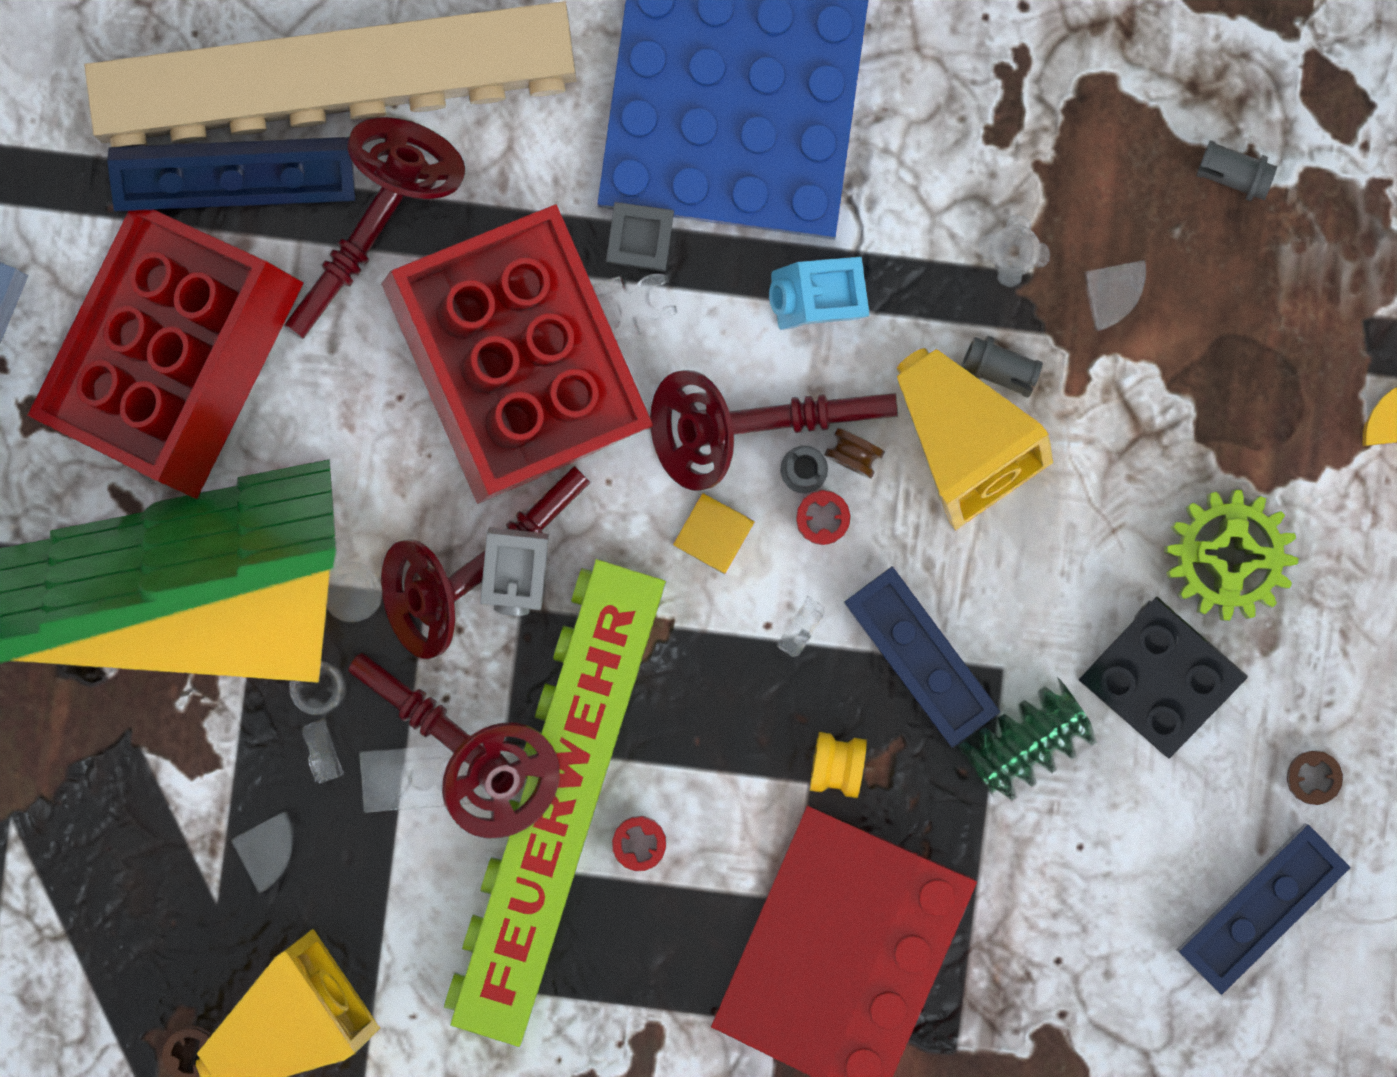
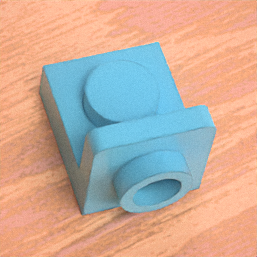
(819, 292)

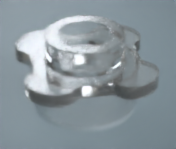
(1031, 251)

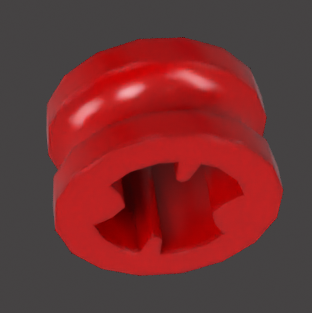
(821, 499)
(629, 859)

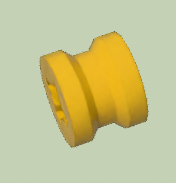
(838, 764)

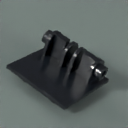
(1163, 677)

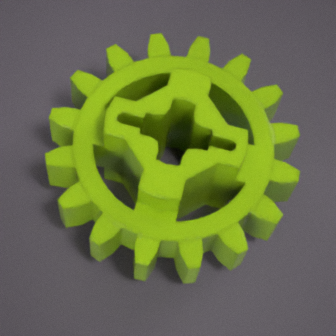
(1235, 527)

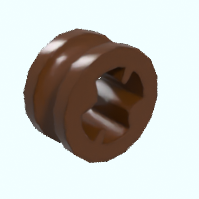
(854, 453)
(1313, 759)
(173, 1061)

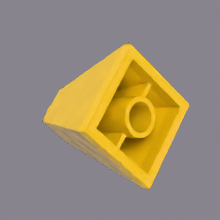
(969, 435)
(290, 1019)

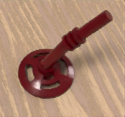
(398, 179)
(718, 424)
(435, 594)
(486, 763)

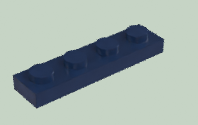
(231, 174)

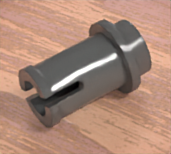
(1237, 170)
(1001, 366)
(795, 482)

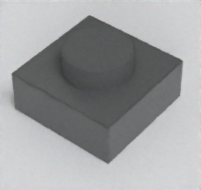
(640, 236)

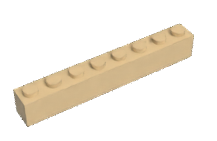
(331, 74)

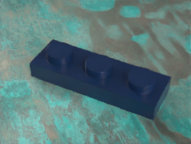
(921, 657)
(1263, 908)

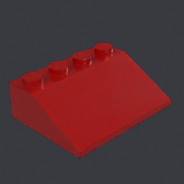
(165, 349)
(516, 353)
(843, 951)

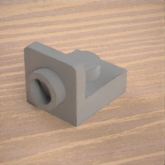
(514, 571)

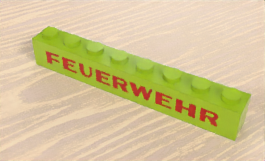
(541, 861)

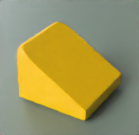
(713, 533)

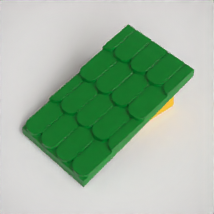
(184, 585)

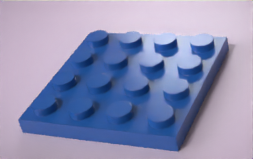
(735, 111)

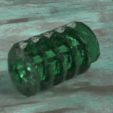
(1029, 741)

